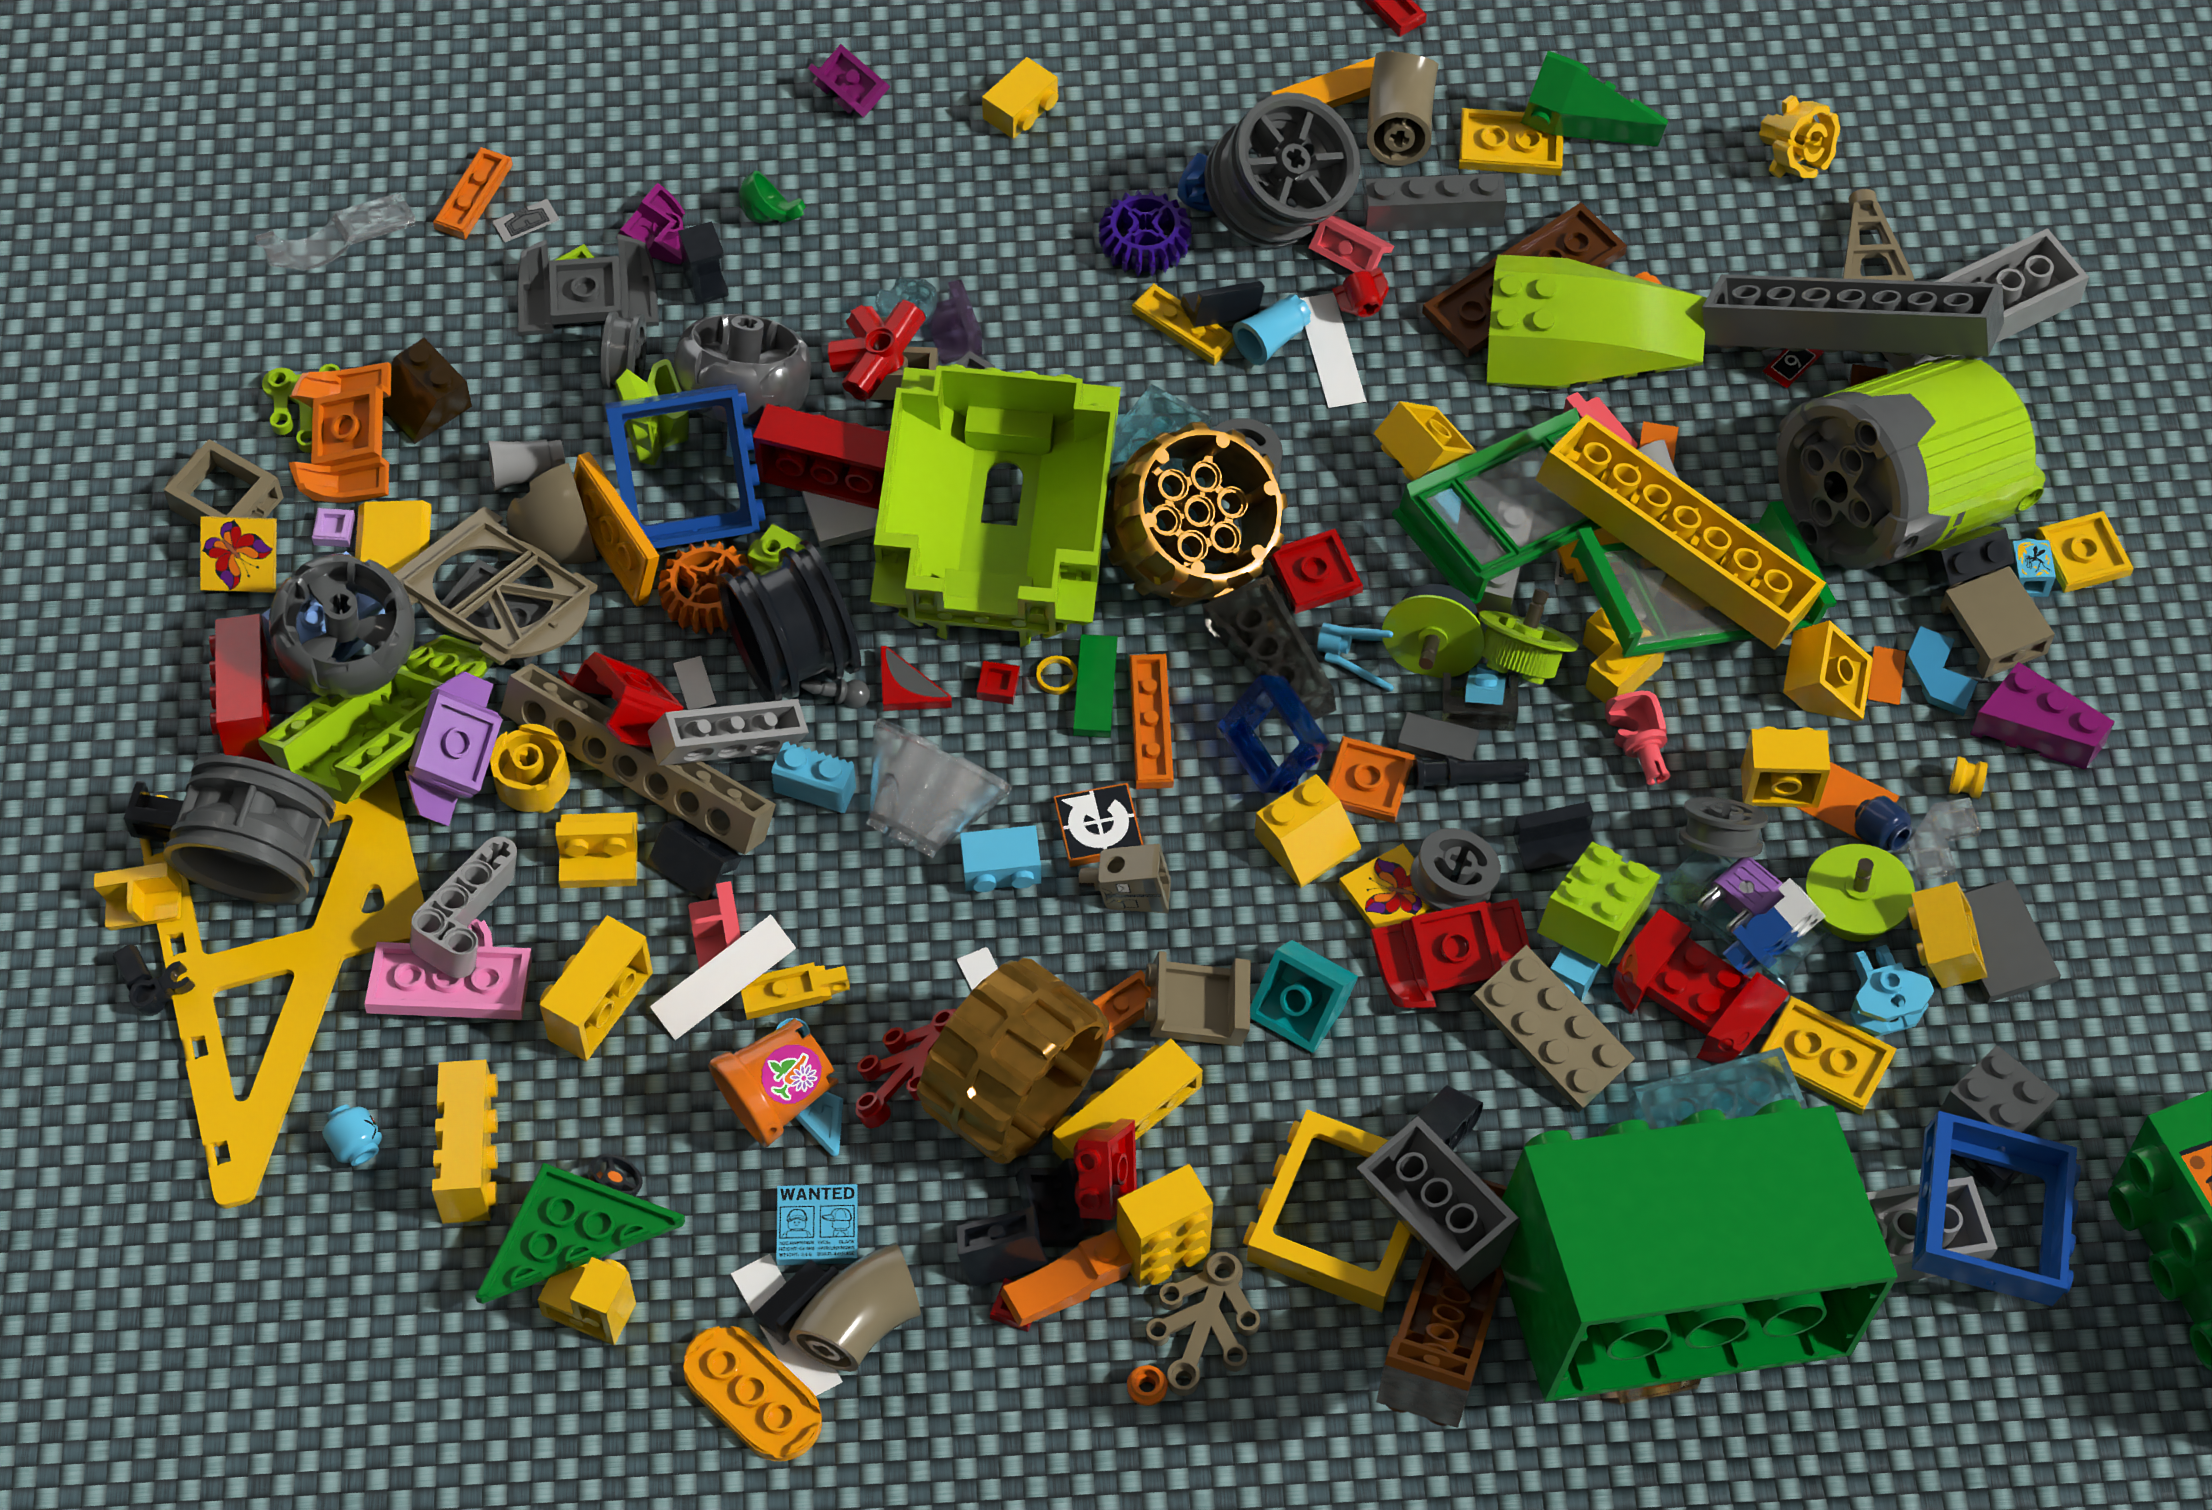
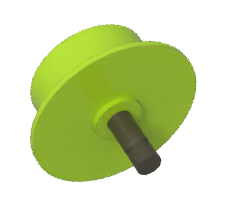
(1860, 891)

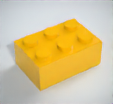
(595, 987)
(1165, 1225)

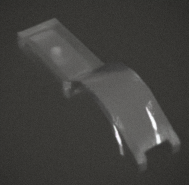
(344, 229)

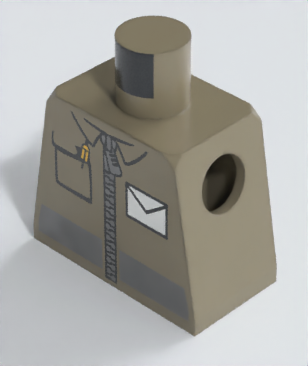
(1130, 879)

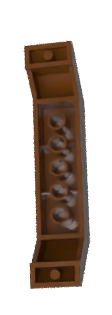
(1439, 1342)

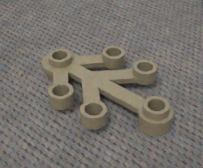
(1205, 1317)

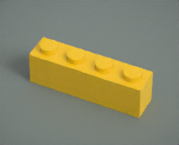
(1141, 1094)

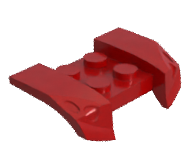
(1447, 950)
(1696, 987)

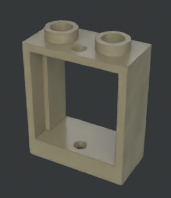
(256, 503)

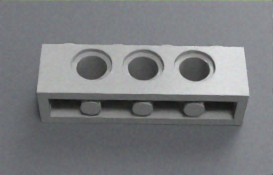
(726, 731)

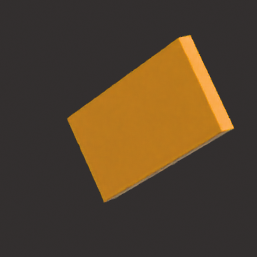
(616, 531)

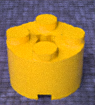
(530, 768)

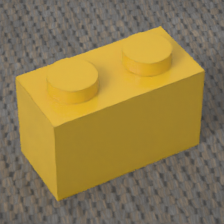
(1020, 98)

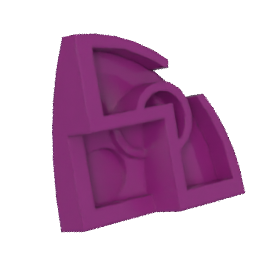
(658, 225)

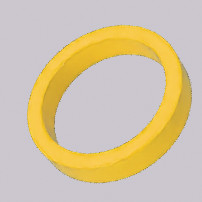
(1056, 690)

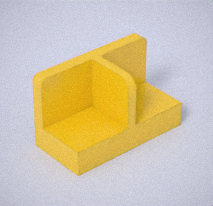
(140, 895)

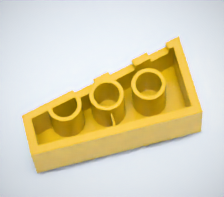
(464, 1142)

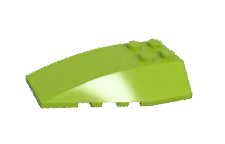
(1584, 323)
(361, 739)

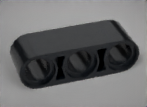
(1451, 1115)

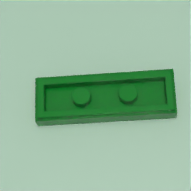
(1095, 686)

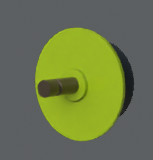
(1435, 631)

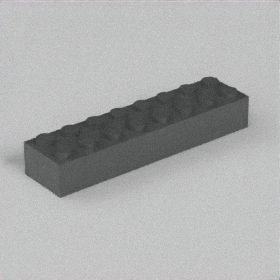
(1854, 315)

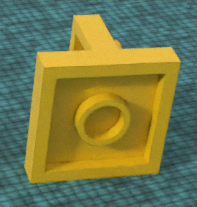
(597, 850)

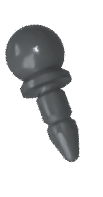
(852, 693)

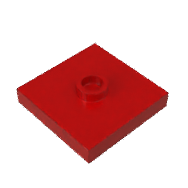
(1315, 571)

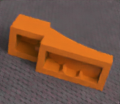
(1068, 1279)

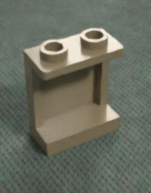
(1999, 620)
(1198, 1001)

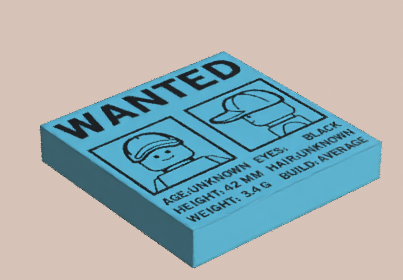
(817, 1224)

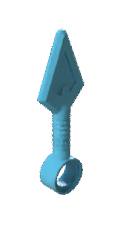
(824, 1115)

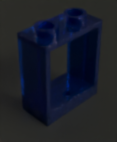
(1250, 711)

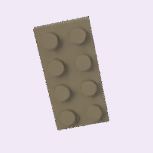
(1552, 1028)

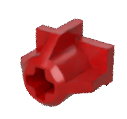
(1362, 292)

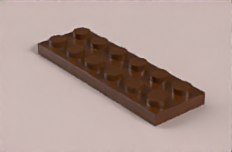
(1465, 307)

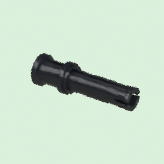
(1451, 772)

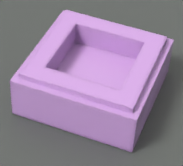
(333, 527)

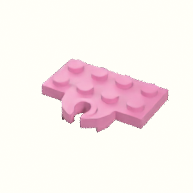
(411, 986)

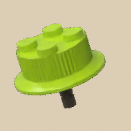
(1524, 642)

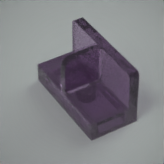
(955, 326)

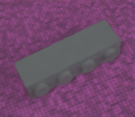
(1434, 202)

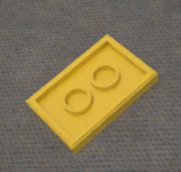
(1503, 144)
(1830, 1054)

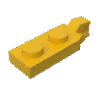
(792, 989)

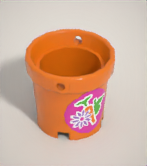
(773, 1080)

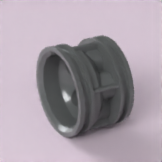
(249, 830)

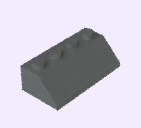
(1441, 1202)

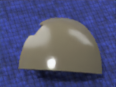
(553, 518)

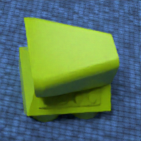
(654, 432)

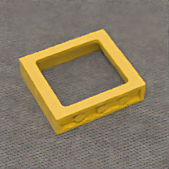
(1307, 1264)

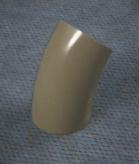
(1401, 107)
(857, 1310)

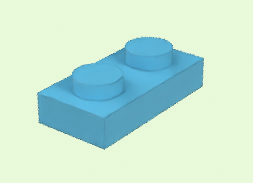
(1485, 685)

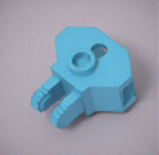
(1888, 994)

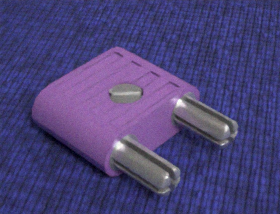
(1746, 889)

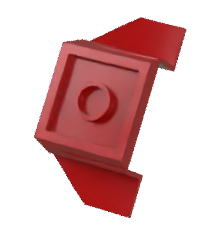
(638, 694)

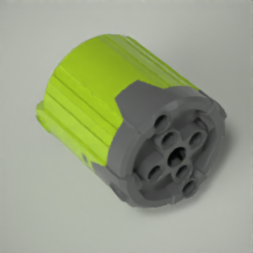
(1879, 432)

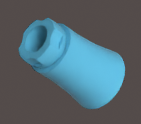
(1271, 328)

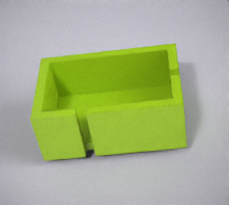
(1598, 904)

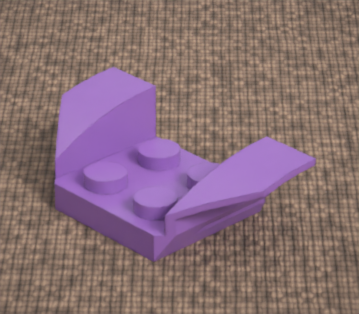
(452, 746)

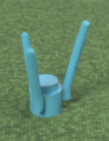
(1338, 639)

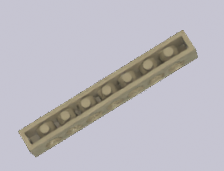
(685, 789)

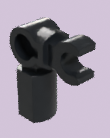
(145, 992)

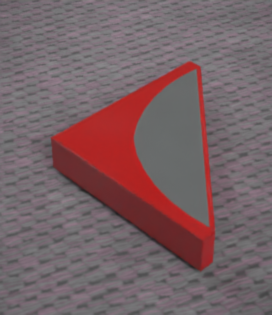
(907, 687)

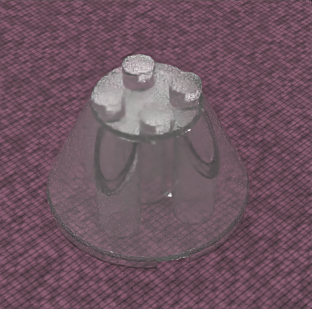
(924, 790)

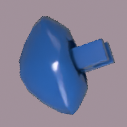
(1192, 185)

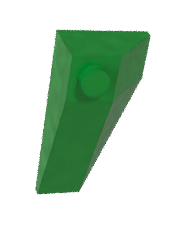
(1580, 106)

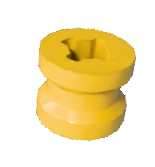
(1968, 777)

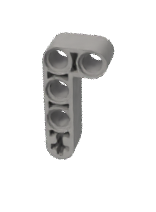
(441, 924)

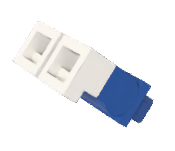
(1774, 931)

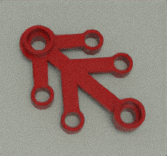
(873, 1107)

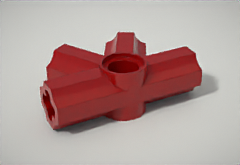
(875, 348)

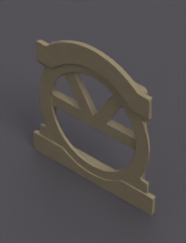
(484, 531)

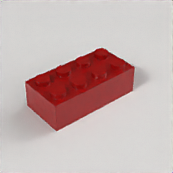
(820, 455)

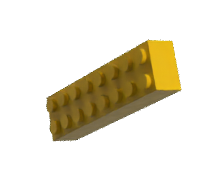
(1680, 531)

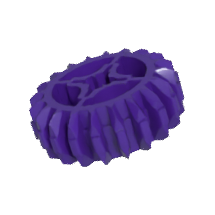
(1145, 244)

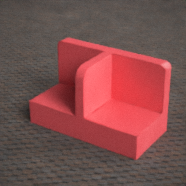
(714, 923)

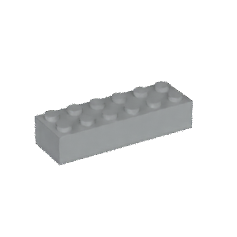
(2036, 283)

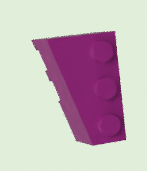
(2043, 718)

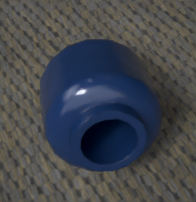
(1883, 823)

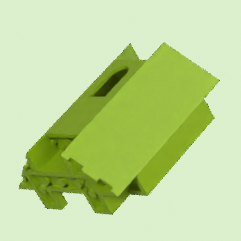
(929, 533)

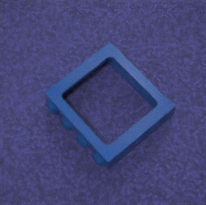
(701, 528)
(2012, 1150)

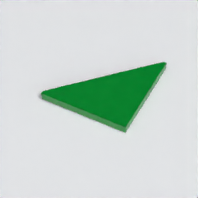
(565, 1225)

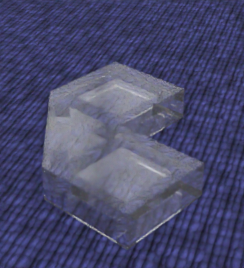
(1929, 845)

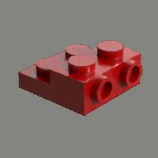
(1105, 1169)

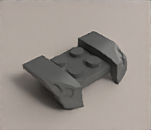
(585, 287)

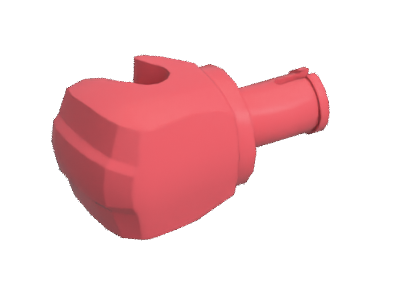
(1642, 731)

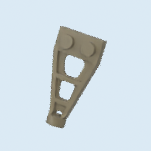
(1868, 215)

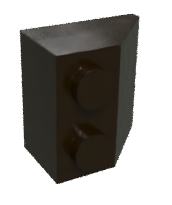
(424, 391)

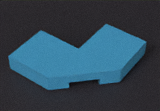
(1939, 685)

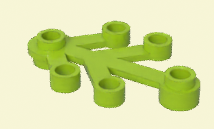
(281, 394)

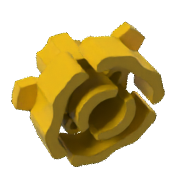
(1800, 137)

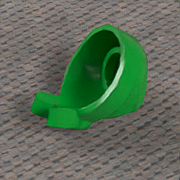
(764, 202)

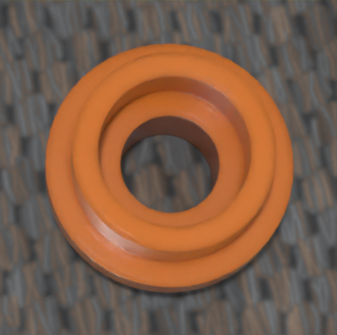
(1147, 1374)

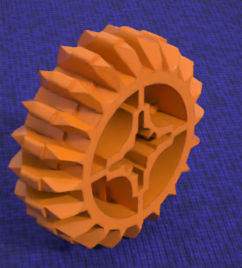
(698, 573)

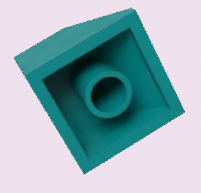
(1301, 995)

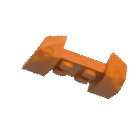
(345, 434)

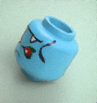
(352, 1135)

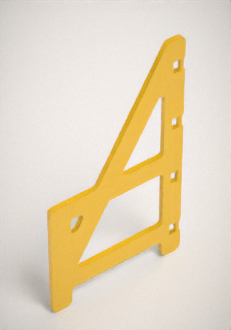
(373, 857)

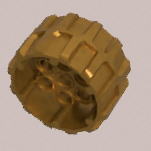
(1248, 490)
(1012, 1060)

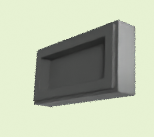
(1437, 738)

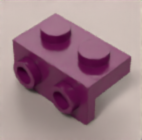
(851, 80)

